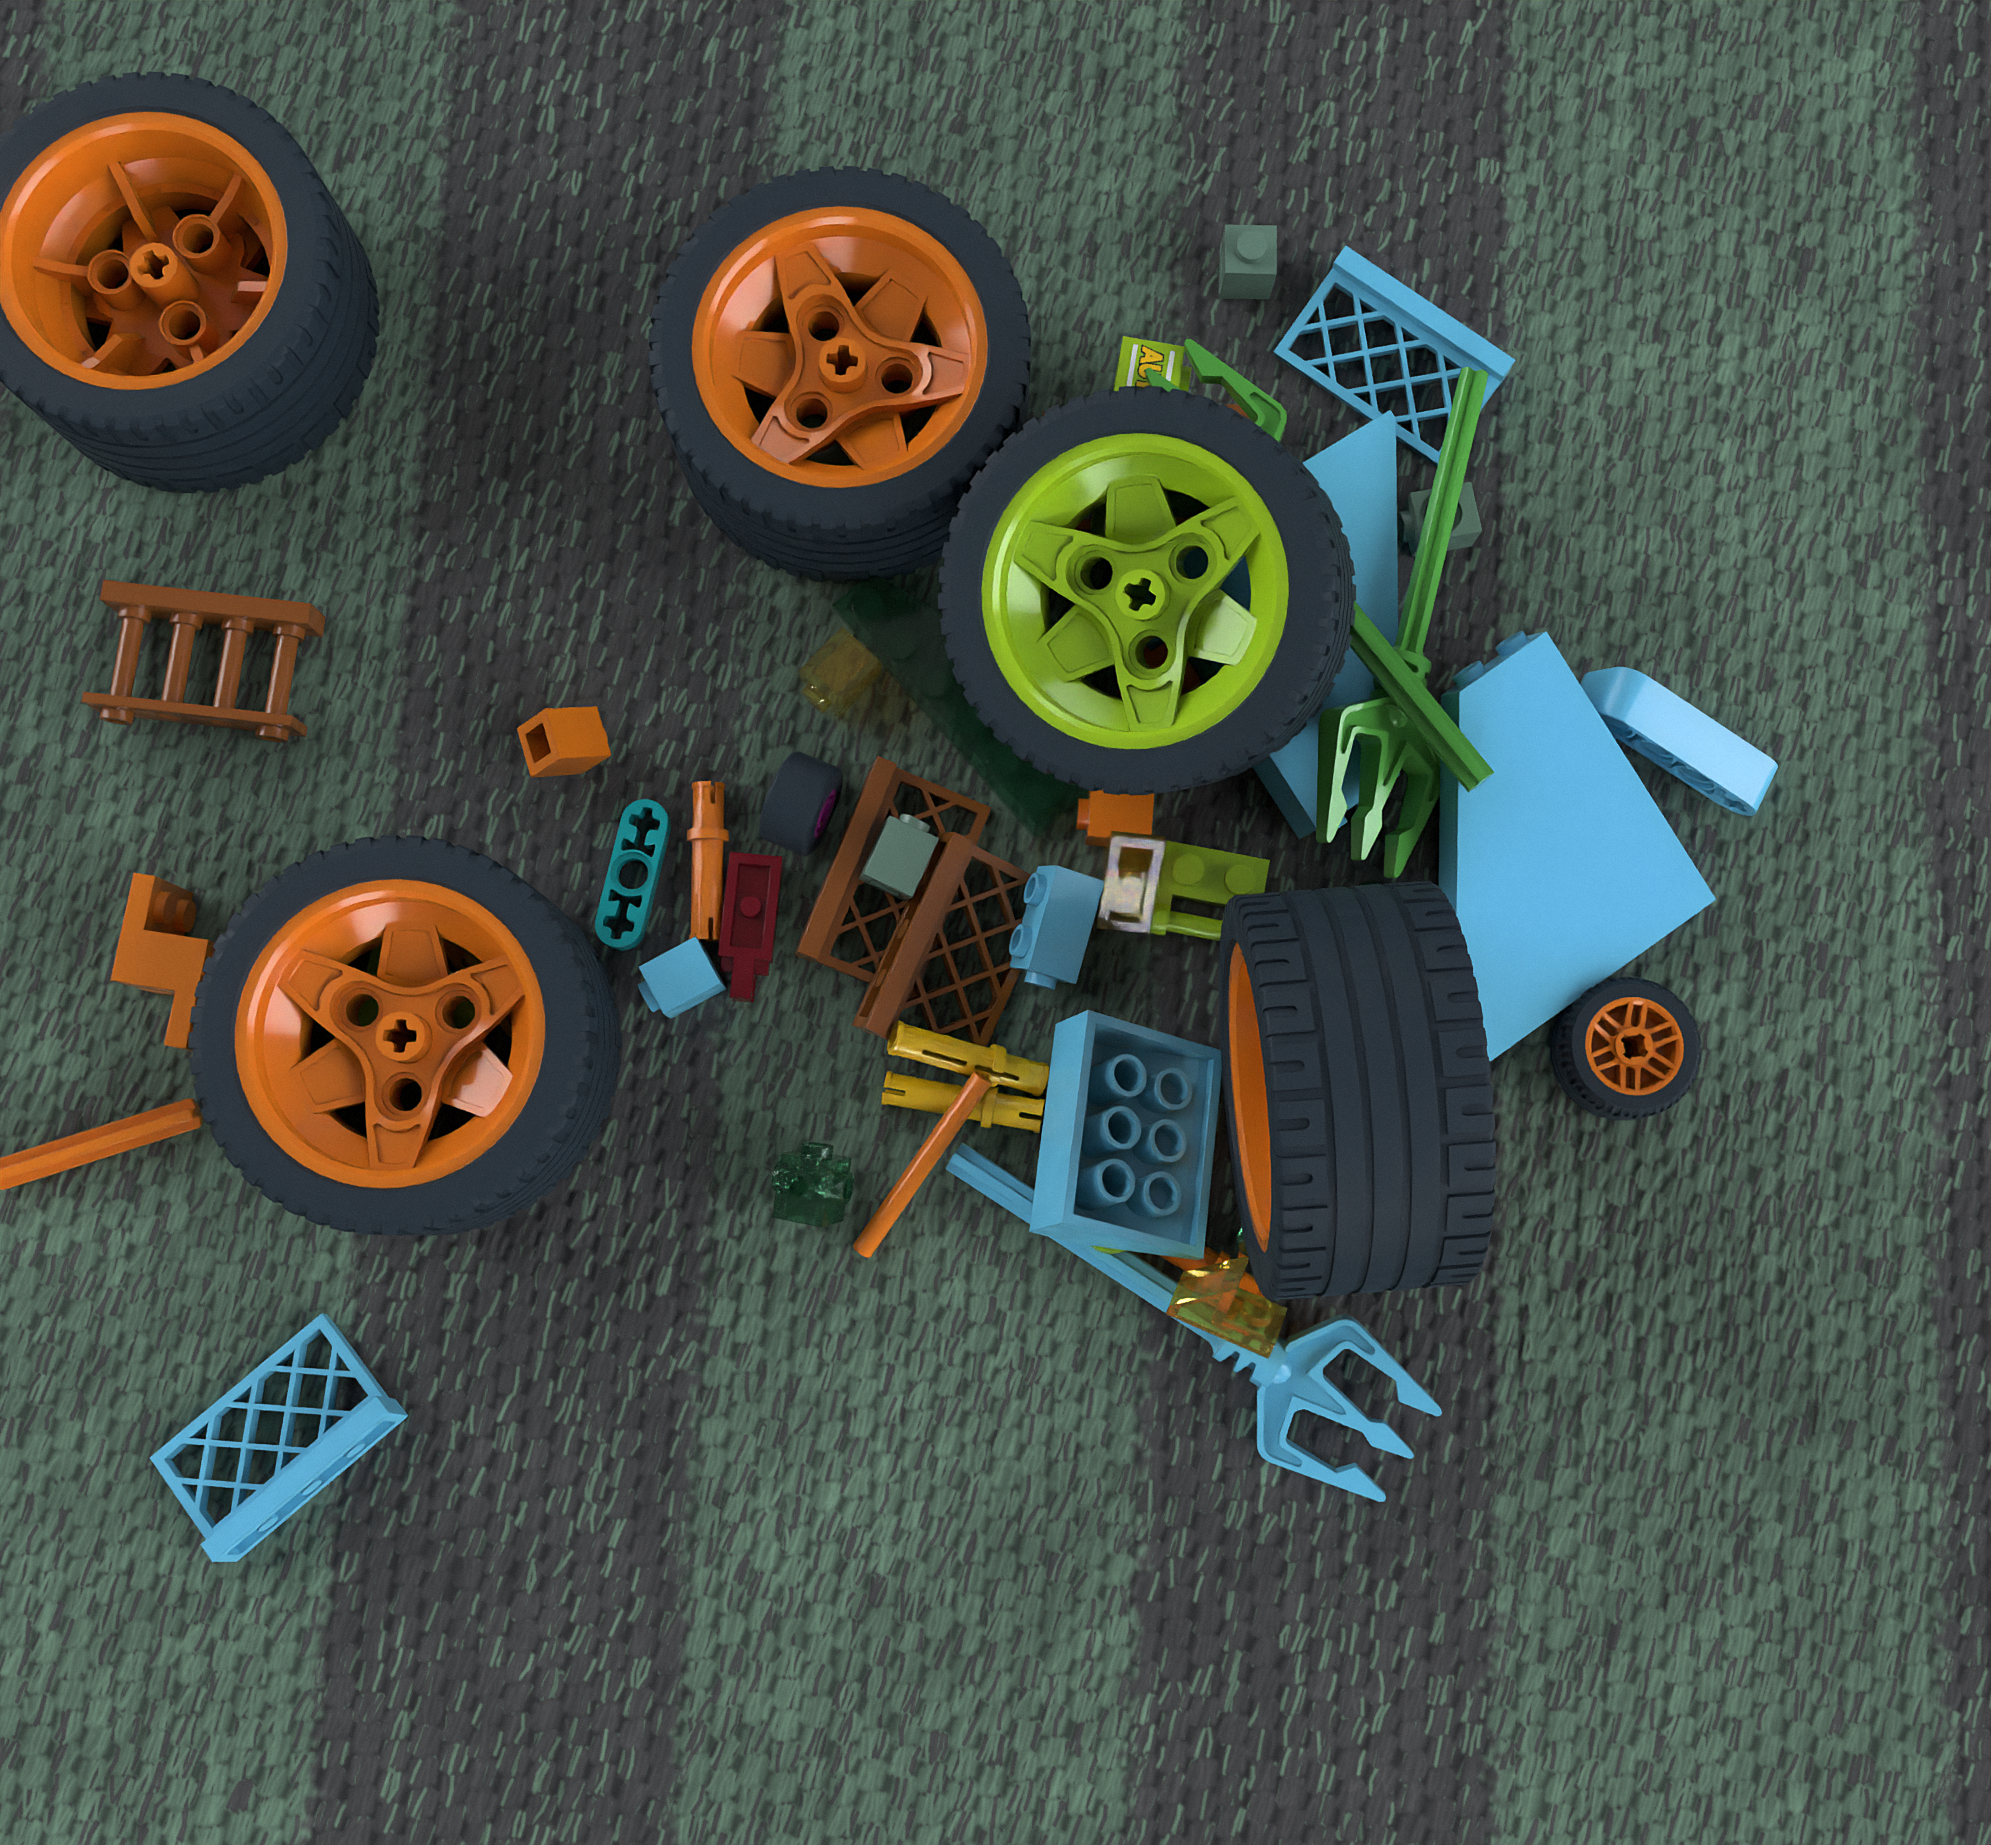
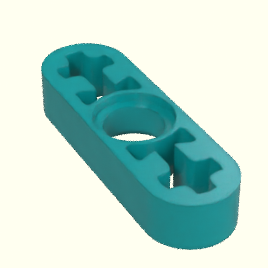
(655, 840)

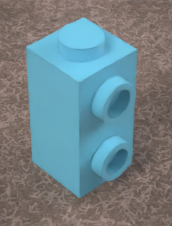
(1055, 925)

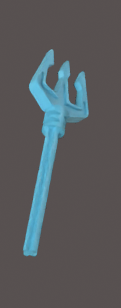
(1284, 1382)

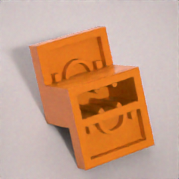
(157, 954)

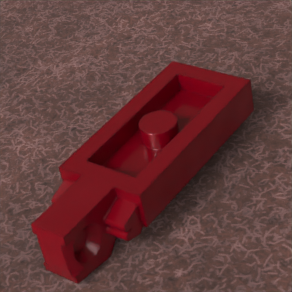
(749, 920)

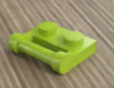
(1205, 878)

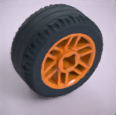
(1659, 1041)

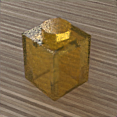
(839, 673)

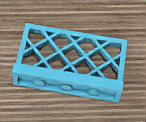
(1408, 314)
(295, 1480)

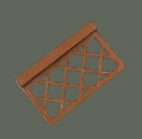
(850, 857)
(916, 933)

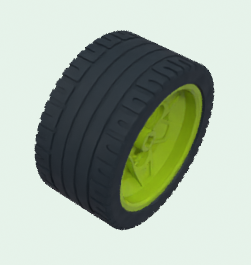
(1020, 541)

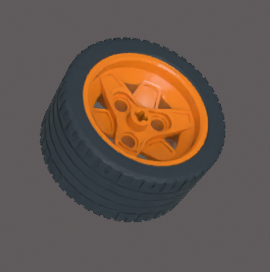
(801, 254)
(270, 353)
(289, 966)
(1355, 1090)

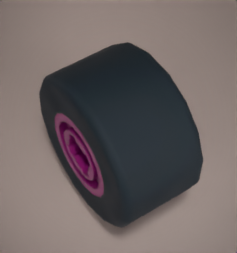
(800, 803)

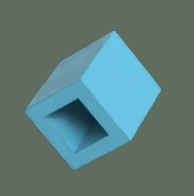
(680, 979)

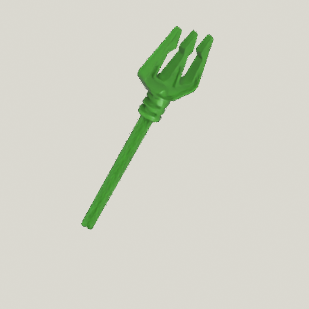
(1366, 639)
(1378, 724)

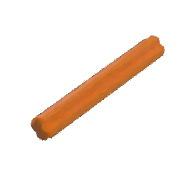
(99, 1143)

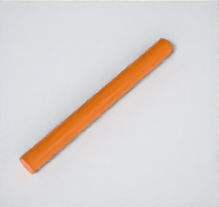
(922, 1164)

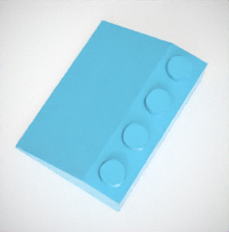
(1127, 1138)

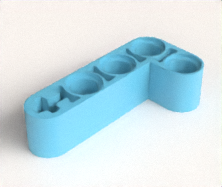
(1680, 738)

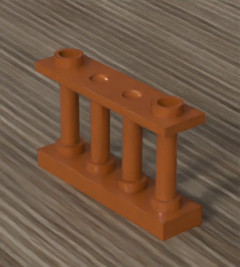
(187, 612)

